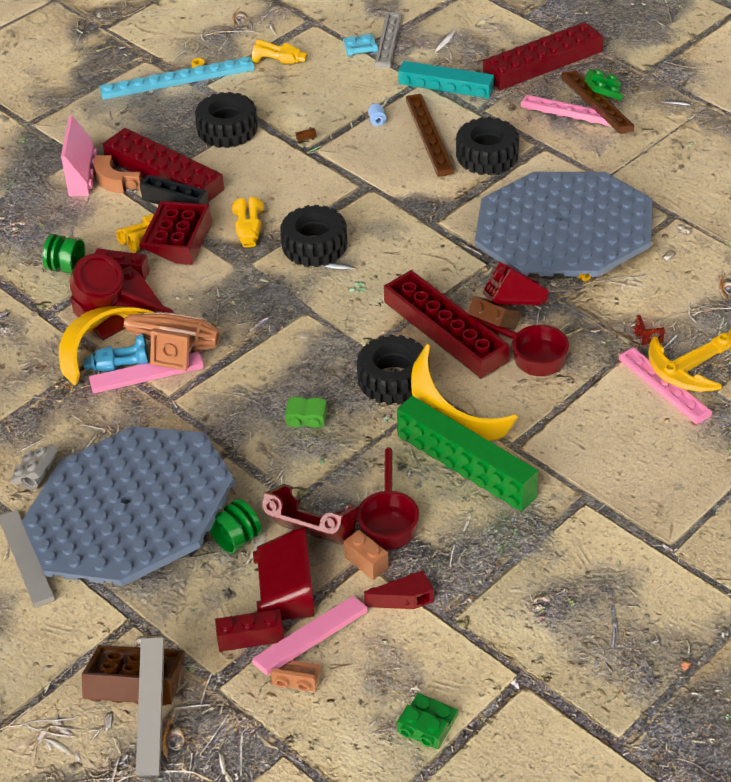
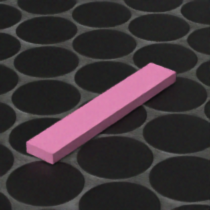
(139, 374)
(677, 396)
(309, 635)

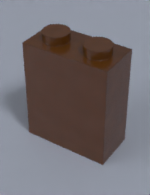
(495, 314)

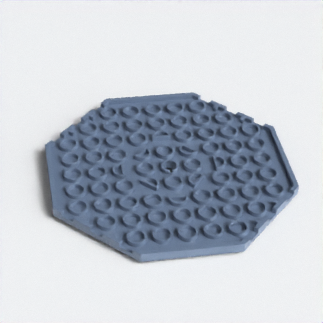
(564, 223)
(89, 531)

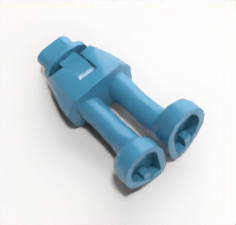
(109, 358)

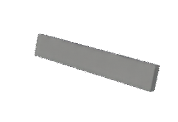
(388, 40)
(26, 559)
(150, 707)

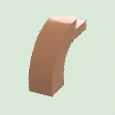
(112, 179)

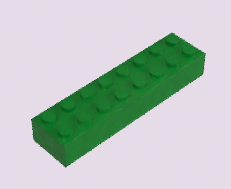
(467, 453)

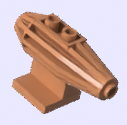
(173, 336)

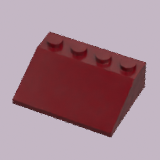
(177, 231)
(132, 283)

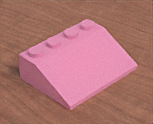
(78, 159)

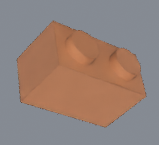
(366, 555)

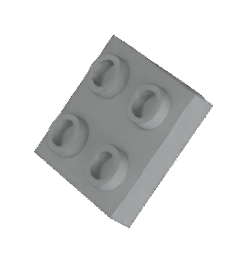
(34, 467)

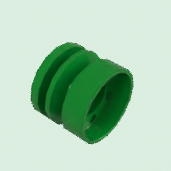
(62, 253)
(235, 526)

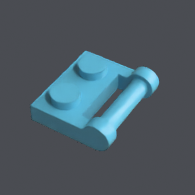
(360, 44)

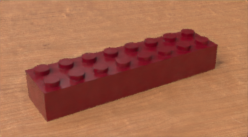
(543, 55)
(151, 158)
(446, 324)

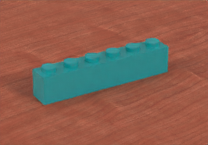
(446, 79)

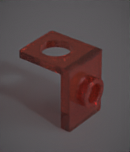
(644, 334)

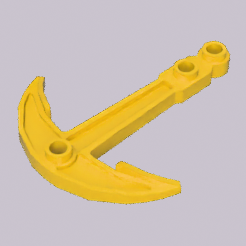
(675, 371)

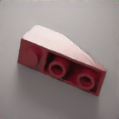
(402, 593)

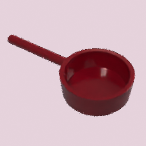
(99, 283)
(536, 348)
(388, 515)

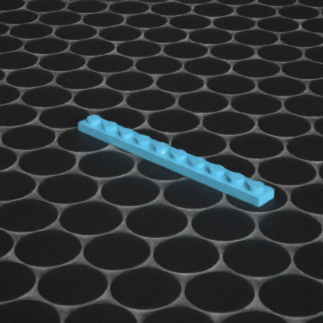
(176, 78)

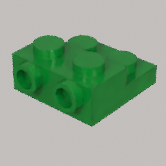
(604, 83)
(426, 721)

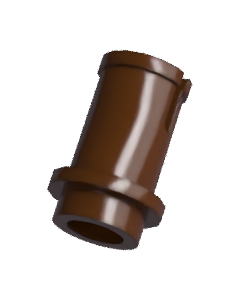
(306, 134)

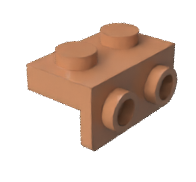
(297, 675)

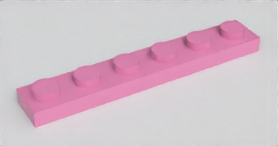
(562, 109)

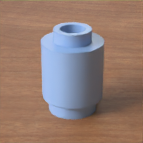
(377, 114)

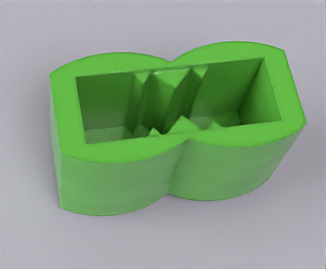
(306, 412)

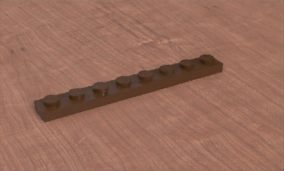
(598, 102)
(429, 135)

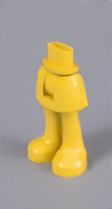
(285, 54)
(248, 229)
(133, 234)

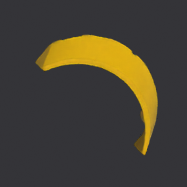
(79, 328)
(426, 392)

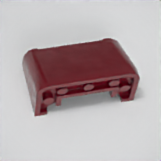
(514, 288)
(285, 511)
(285, 576)

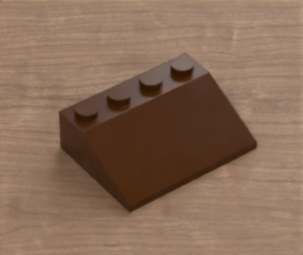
(115, 672)

